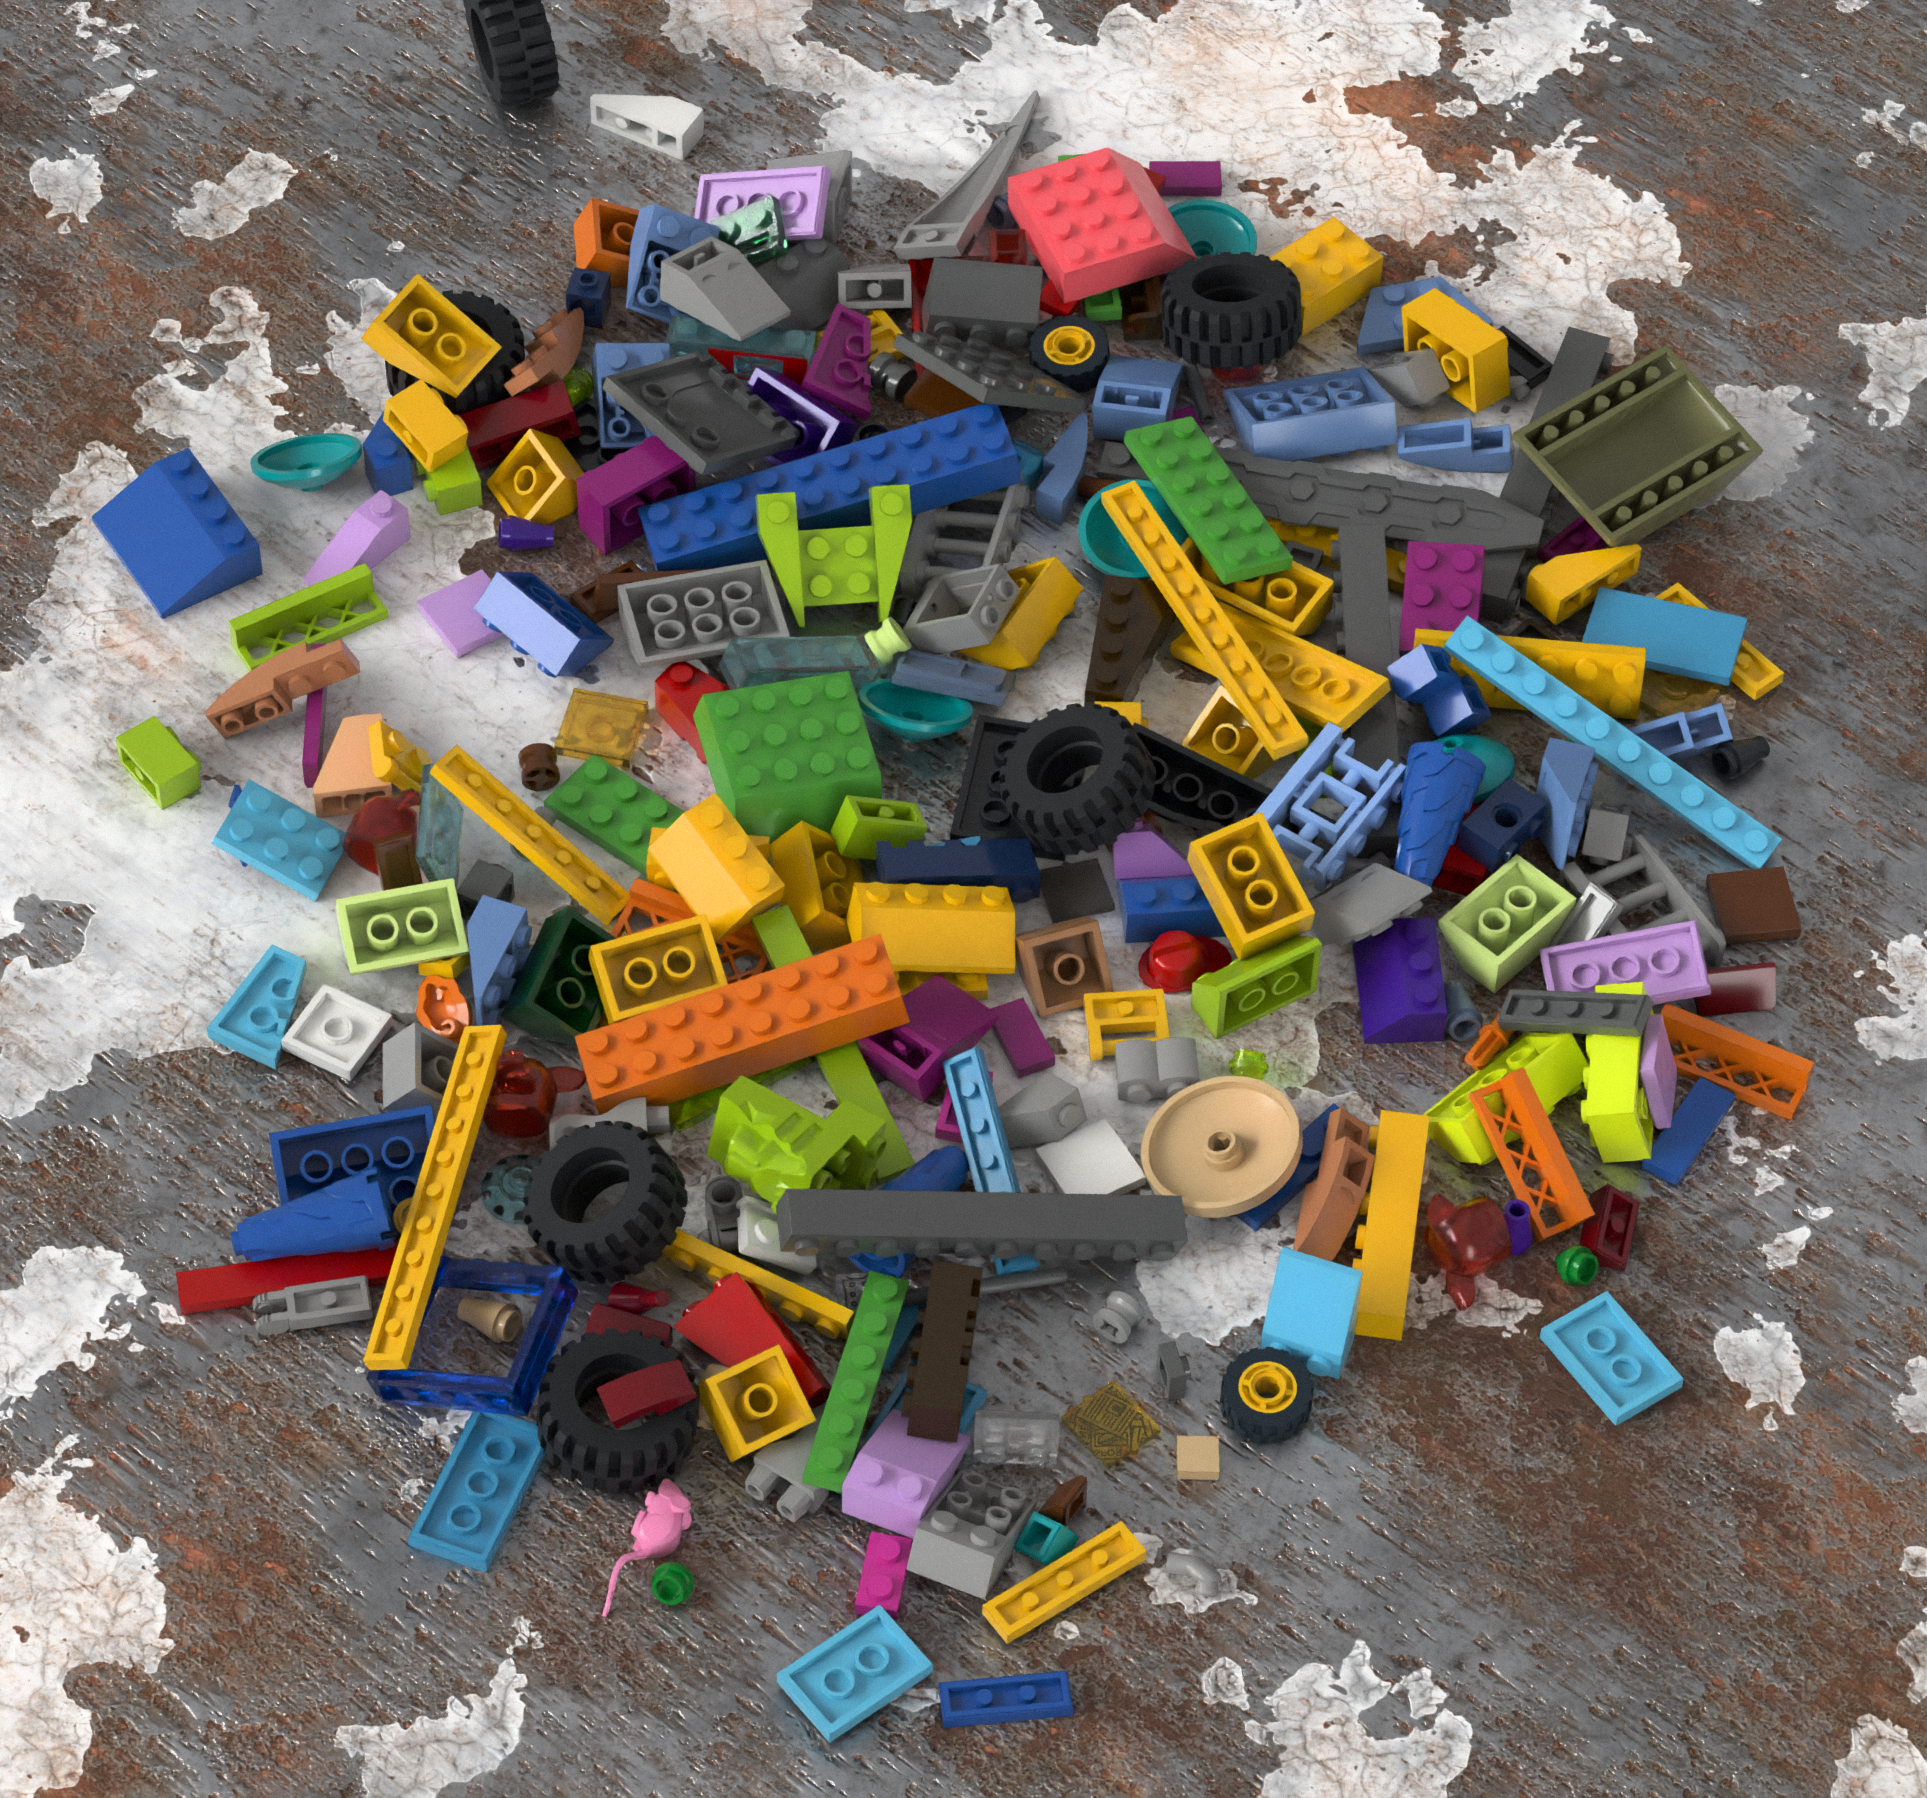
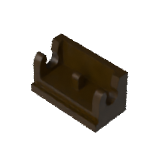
(1141, 310)

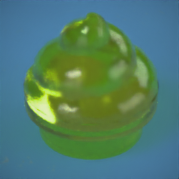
(578, 384)
(1248, 1064)

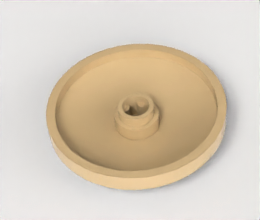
(1222, 1145)

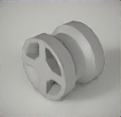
(1118, 1317)

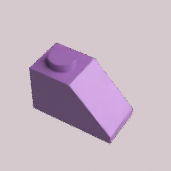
(1147, 854)

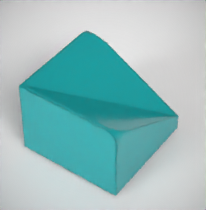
(1045, 1540)

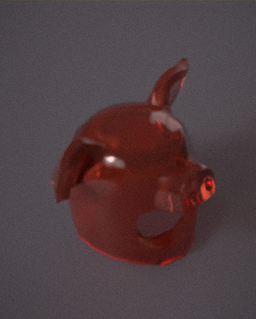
(380, 818)
(526, 1094)
(1466, 1242)

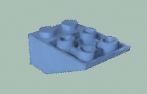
(656, 237)
(1134, 395)
(615, 424)
(1566, 789)
(498, 953)

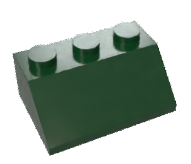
(557, 987)

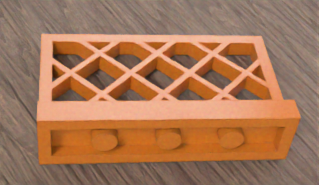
(670, 907)

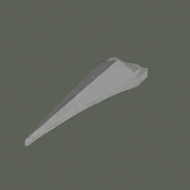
(961, 211)

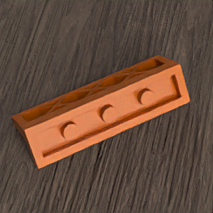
(1734, 1055)
(1544, 1151)

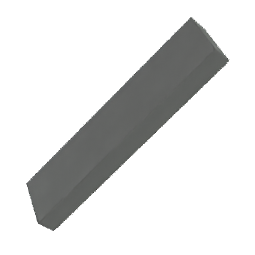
(1575, 1012)

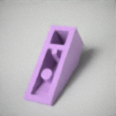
(366, 537)

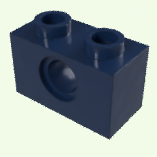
(1502, 825)

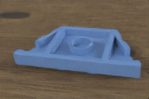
(1383, 315)

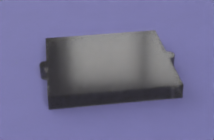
(1075, 890)

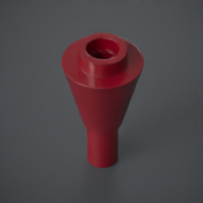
(635, 1298)

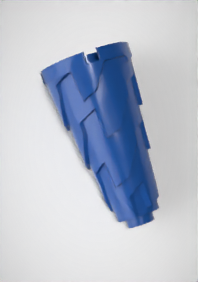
(1434, 801)
(938, 1171)
(337, 1218)

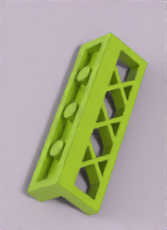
(302, 613)

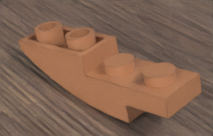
(550, 352)
(273, 685)
(1336, 1195)

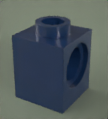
(592, 293)

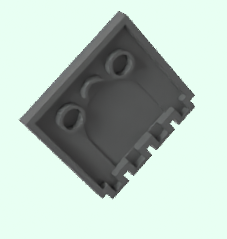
(990, 373)
(702, 412)

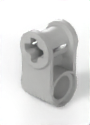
(723, 1217)

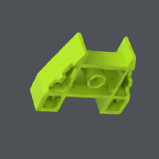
(836, 563)

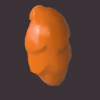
(443, 1007)

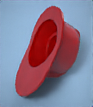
(1179, 960)

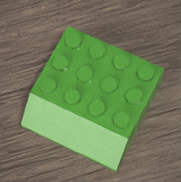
(788, 752)

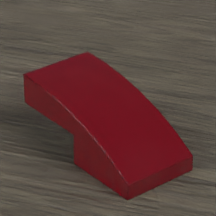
(645, 1390)

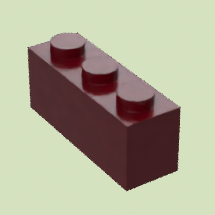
(501, 425)

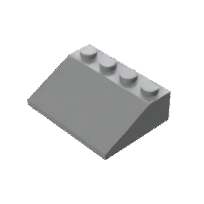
(698, 612)

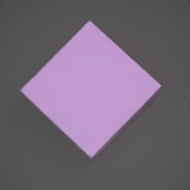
(454, 616)
(1658, 1071)

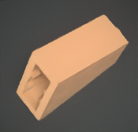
(347, 772)

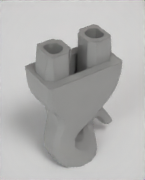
(650, 1118)
(782, 1468)

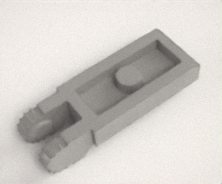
(313, 1305)

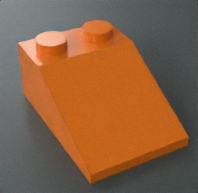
(604, 239)

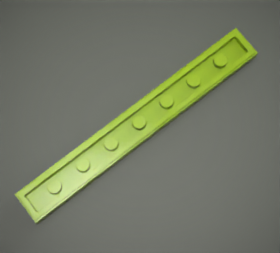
(842, 1065)

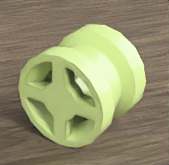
(887, 641)

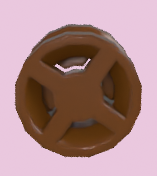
(539, 767)

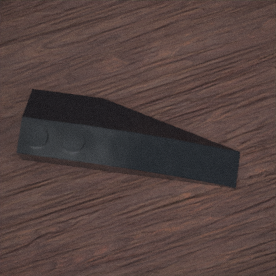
(1203, 792)

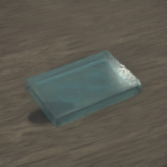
(438, 830)

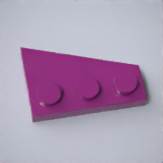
(841, 363)

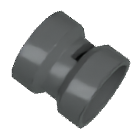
(891, 376)

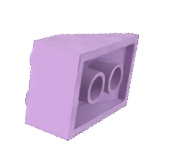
(899, 1476)

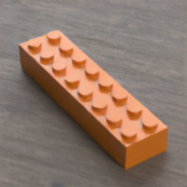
(744, 1027)

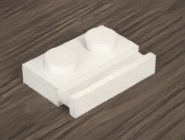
(760, 1237)

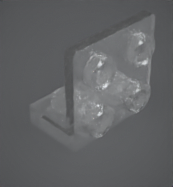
(1016, 1437)

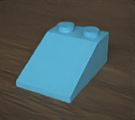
(1313, 1311)

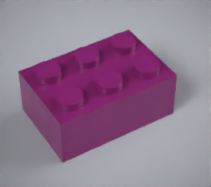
(630, 480)
(1440, 588)

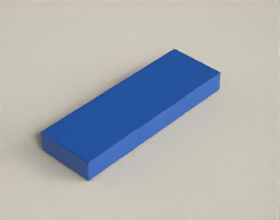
(1689, 1131)
(1005, 1699)

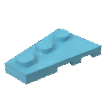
(261, 1007)

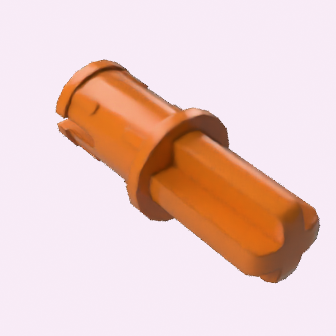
(1491, 1040)

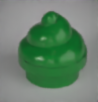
(1577, 1265)
(672, 1583)

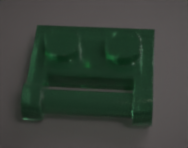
(753, 225)

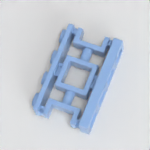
(1304, 786)

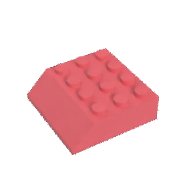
(1096, 223)

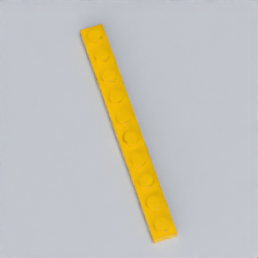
(1205, 620)
(435, 1199)

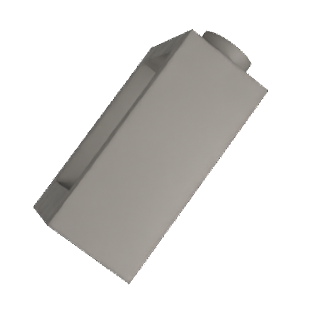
(985, 589)

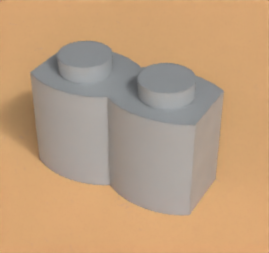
(1155, 1068)

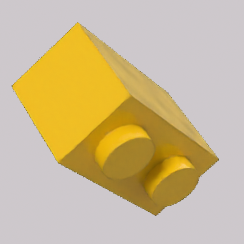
(426, 425)

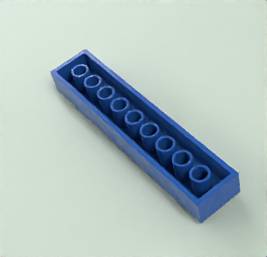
(938, 458)

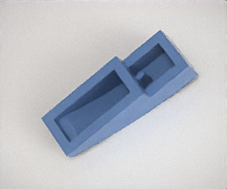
(1457, 446)
(1062, 472)
(1688, 733)

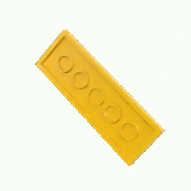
(1598, 672)
(1305, 675)

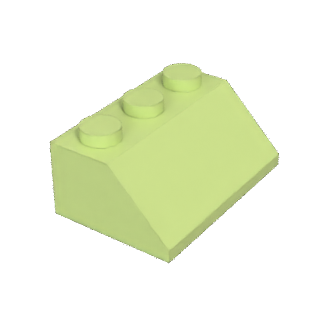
(1506, 922)
(401, 926)

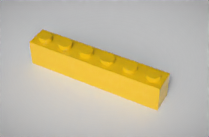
(1390, 1223)

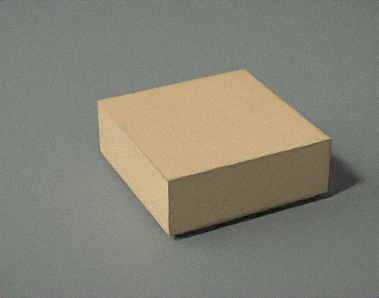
(1197, 1457)

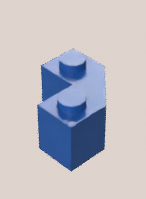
(387, 460)
(1451, 701)

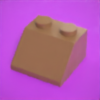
(1062, 964)

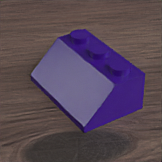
(818, 422)
(1401, 983)

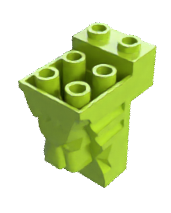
(788, 1147)

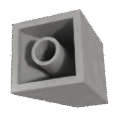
(839, 190)

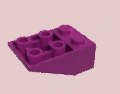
(940, 1027)

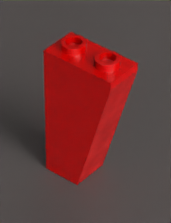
(740, 1324)

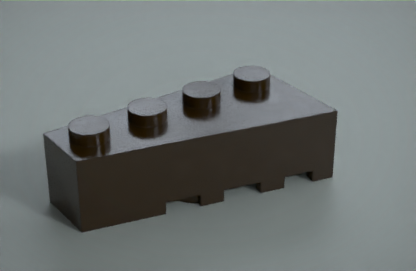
(1127, 635)
(942, 1352)

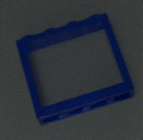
(480, 1392)

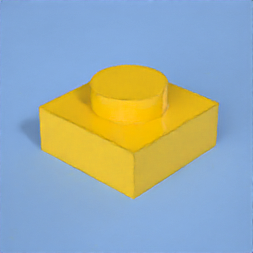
(445, 968)

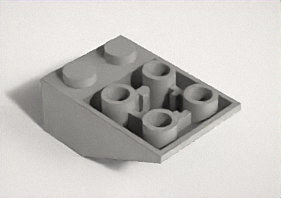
(720, 289)
(1364, 904)
(970, 1533)

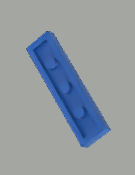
(1304, 1173)

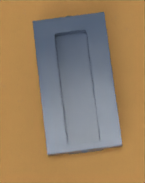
(953, 677)

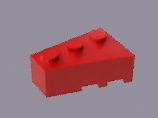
(677, 697)

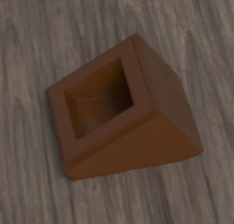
(1066, 1501)

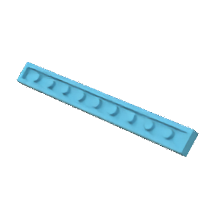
(1612, 743)

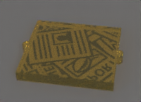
(1110, 1424)

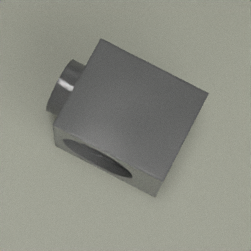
(486, 880)

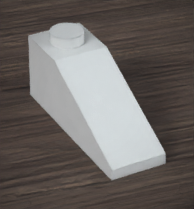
(651, 120)

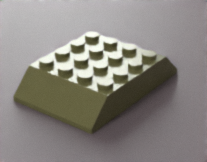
(1639, 448)

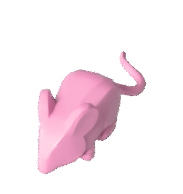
(655, 1529)

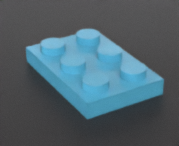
(281, 840)
(1611, 1358)
(854, 1673)

